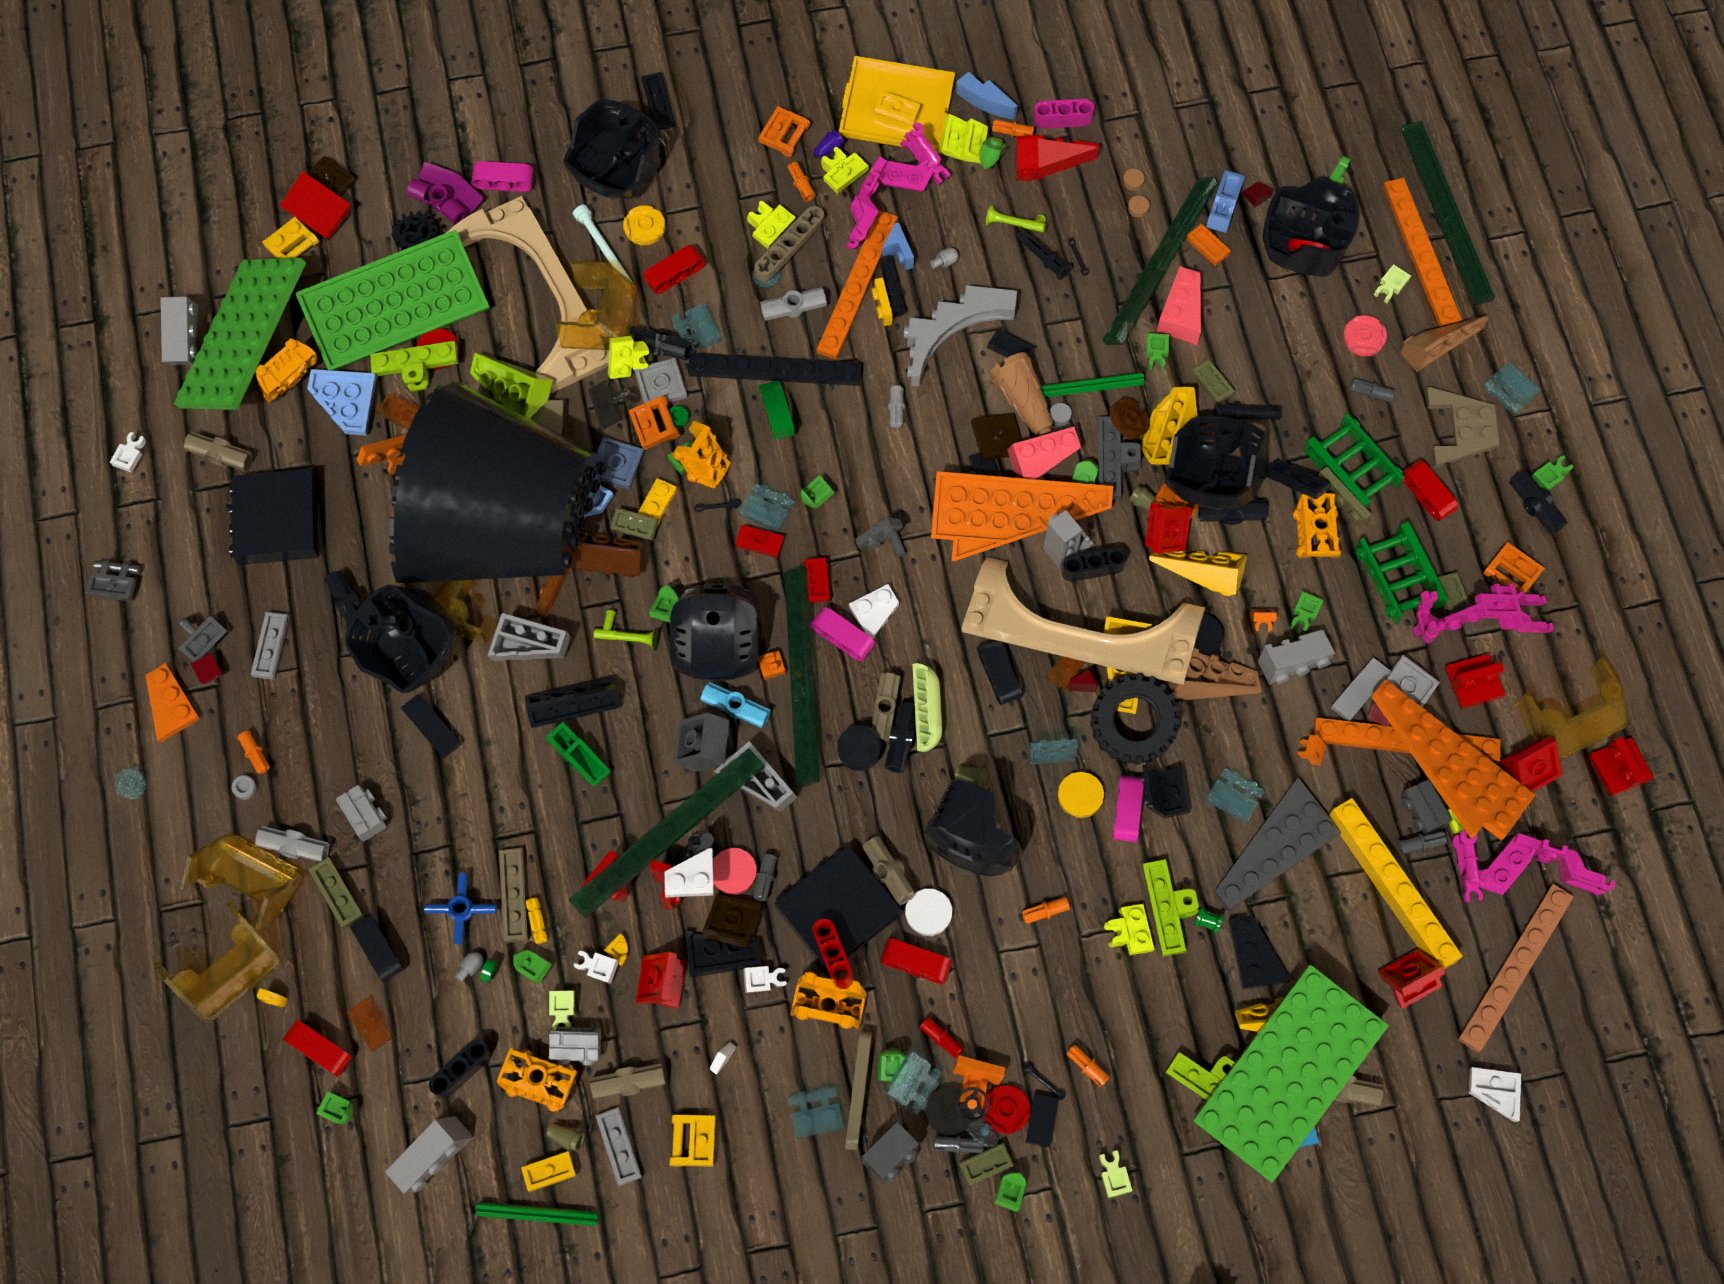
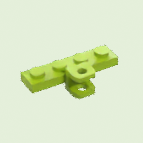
(414, 362)
(1168, 907)
(1196, 1077)

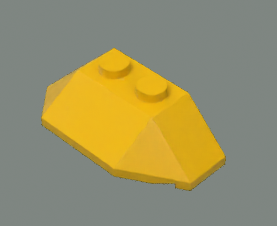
(1165, 422)

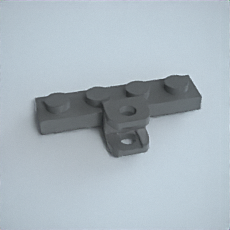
(1115, 456)

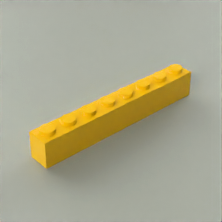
(1394, 884)

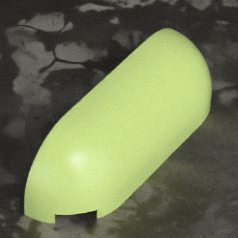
(927, 707)

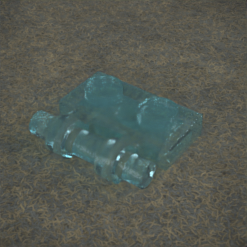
(702, 325)
(1516, 384)
(763, 512)
(1053, 751)
(1233, 801)
(907, 1080)
(816, 1120)

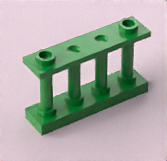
(1318, 454)
(1414, 556)

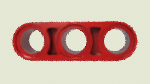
(674, 269)
(1429, 490)
(830, 943)
(916, 961)
(317, 1048)

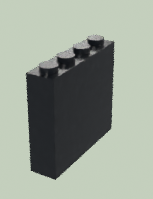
(274, 517)
(843, 894)

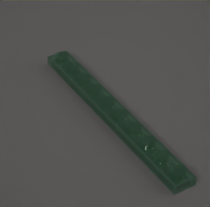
(1447, 213)
(1159, 261)
(801, 677)
(666, 833)

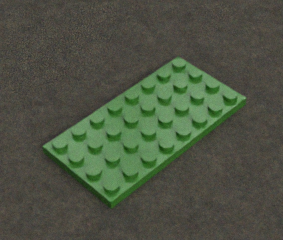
(392, 300)
(239, 334)
(1290, 1073)

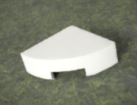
(722, 1057)

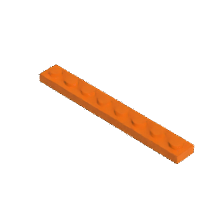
(1421, 252)
(856, 286)
(1386, 738)

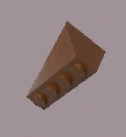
(608, 555)

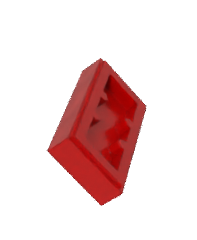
(759, 541)
(817, 580)

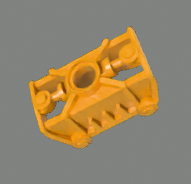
(285, 369)
(702, 468)
(1307, 529)
(826, 990)
(536, 1091)

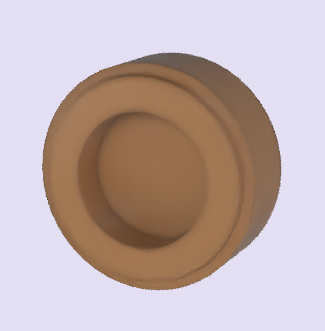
(1133, 179)
(1138, 206)

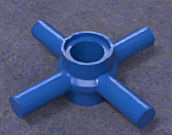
(460, 918)

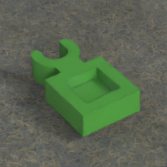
(1337, 175)
(1157, 347)
(1551, 475)
(1306, 609)

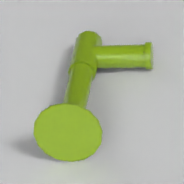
(1036, 225)
(608, 634)

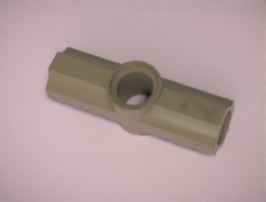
(218, 451)
(886, 694)
(888, 870)
(627, 1081)
(1361, 1092)

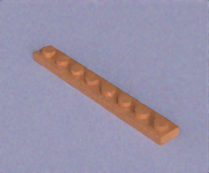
(1515, 968)

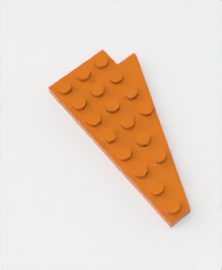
(997, 510)
(1463, 776)

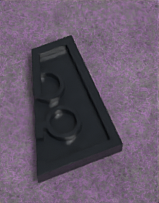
(1254, 956)
(716, 957)

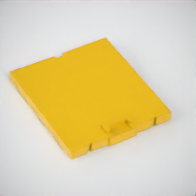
(918, 84)

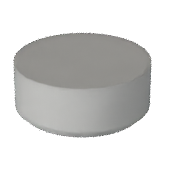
(1060, 414)
(244, 787)

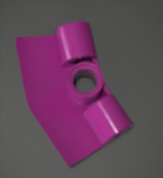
(458, 196)

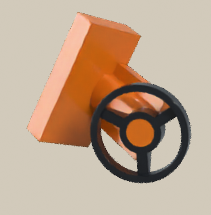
(974, 1086)

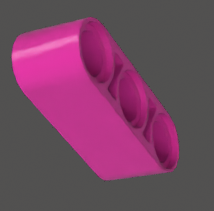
(1073, 113)
(502, 176)
(842, 634)
(1128, 809)

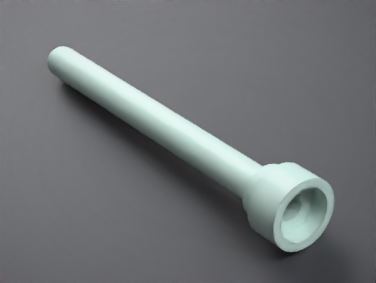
(583, 215)

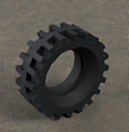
(1127, 749)

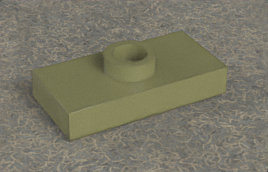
(1212, 381)
(634, 524)
(1455, 592)
(986, 1164)

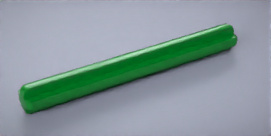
(1091, 385)
(537, 1214)

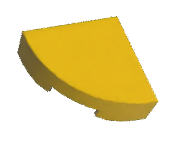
(618, 949)
(271, 998)

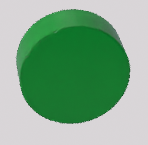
(679, 416)
(488, 970)

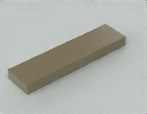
(513, 895)

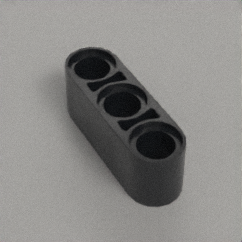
(1086, 571)
(999, 672)
(376, 947)
(447, 1072)

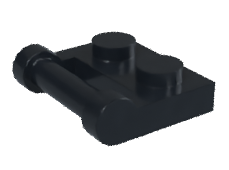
(697, 844)

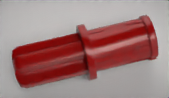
(941, 1037)

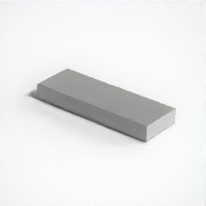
(270, 645)
(1360, 690)
(618, 1146)

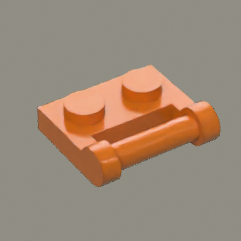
(778, 127)
(647, 425)
(1516, 564)

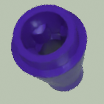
(828, 143)

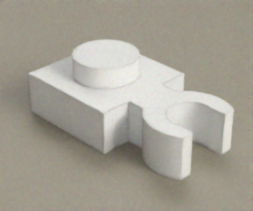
(128, 455)
(599, 967)
(759, 979)

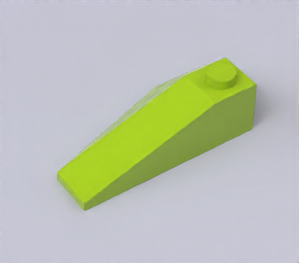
(512, 385)

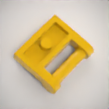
(288, 237)
(700, 1142)

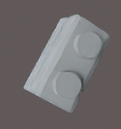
(361, 813)
(575, 1045)

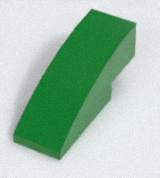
(776, 410)
(577, 754)

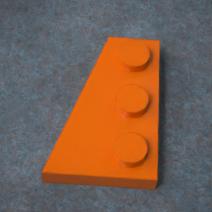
(168, 703)

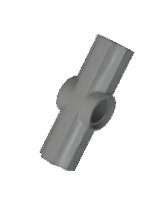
(805, 301)
(292, 844)

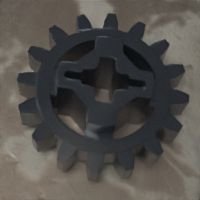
(414, 230)

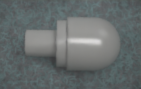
(945, 258)
(469, 965)

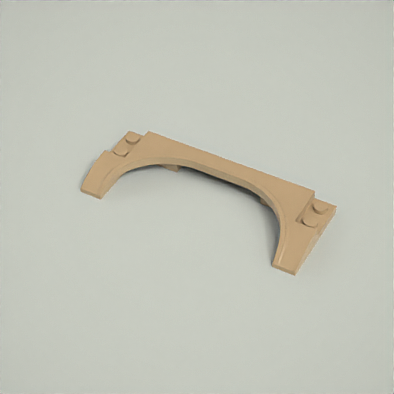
(518, 226)
(1156, 653)

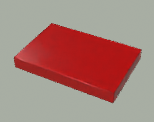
(315, 205)

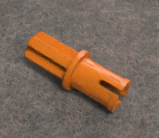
(1011, 128)
(801, 182)
(253, 752)
(1045, 910)
(1088, 1066)

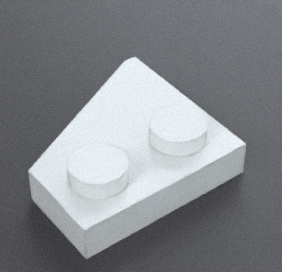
(874, 609)
(691, 877)
(1497, 1090)

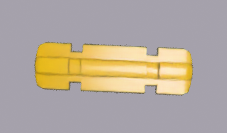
(536, 920)

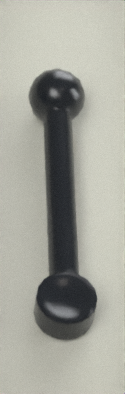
(1084, 271)
(735, 504)
(1058, 1094)

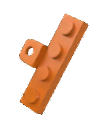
(382, 451)

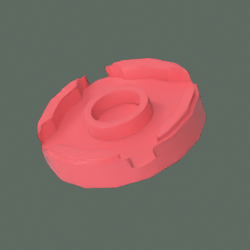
(1364, 335)
(734, 871)

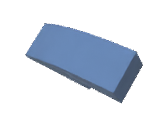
(986, 97)
(1225, 201)

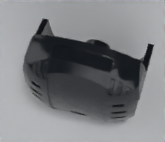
(609, 171)
(1333, 225)
(1210, 462)
(422, 646)
(715, 647)
(966, 832)

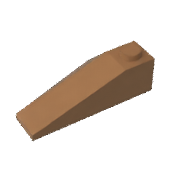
(1435, 343)
(1214, 678)

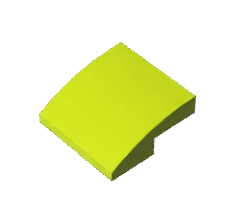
(962, 138)

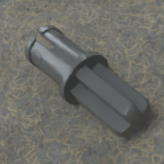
(1372, 390)
(1422, 842)
(765, 877)
(957, 1144)

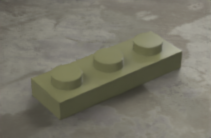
(1345, 499)
(336, 893)

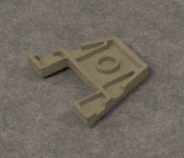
(1472, 425)

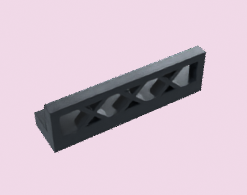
(572, 702)

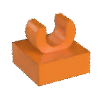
(1263, 616)
(771, 665)
(1314, 749)

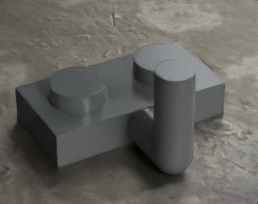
(881, 531)
(201, 638)

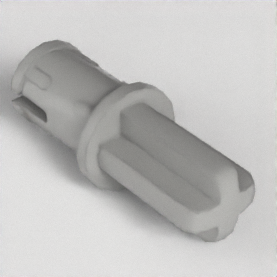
(896, 406)

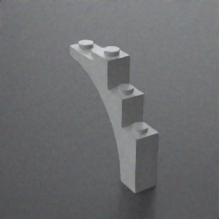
(975, 306)

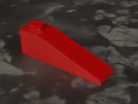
(1041, 157)

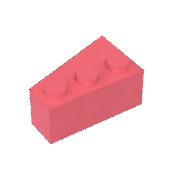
(1183, 308)
(1040, 454)

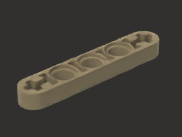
(785, 251)
(858, 1091)

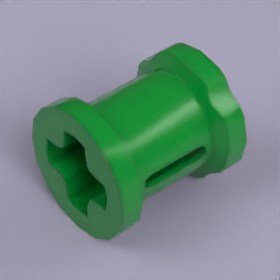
(1209, 920)

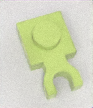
(1392, 282)
(561, 1004)
(1115, 1179)

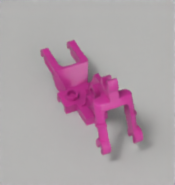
(898, 176)
(1500, 605)
(1514, 860)

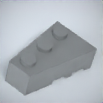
(178, 330)
(1064, 538)
(527, 640)
(1295, 657)
(765, 785)
(428, 1154)

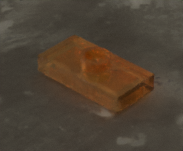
(397, 411)
(548, 594)
(1063, 671)
(369, 1025)

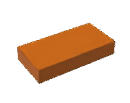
(1208, 244)

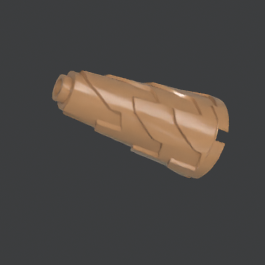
(1022, 391)

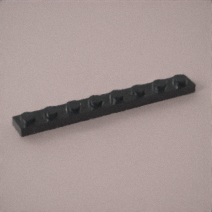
(774, 369)

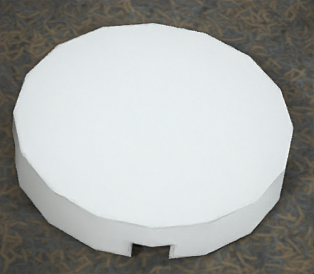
(929, 912)

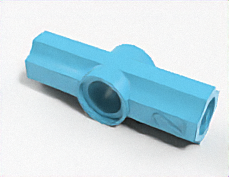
(748, 711)

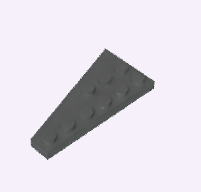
(1286, 838)

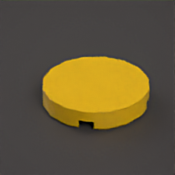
(644, 225)
(1080, 794)

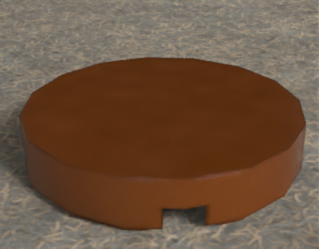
(1129, 419)

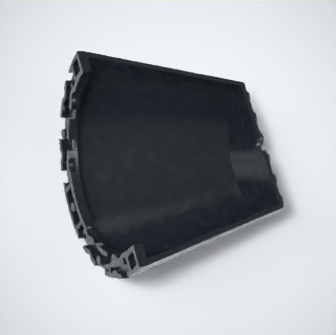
(487, 493)

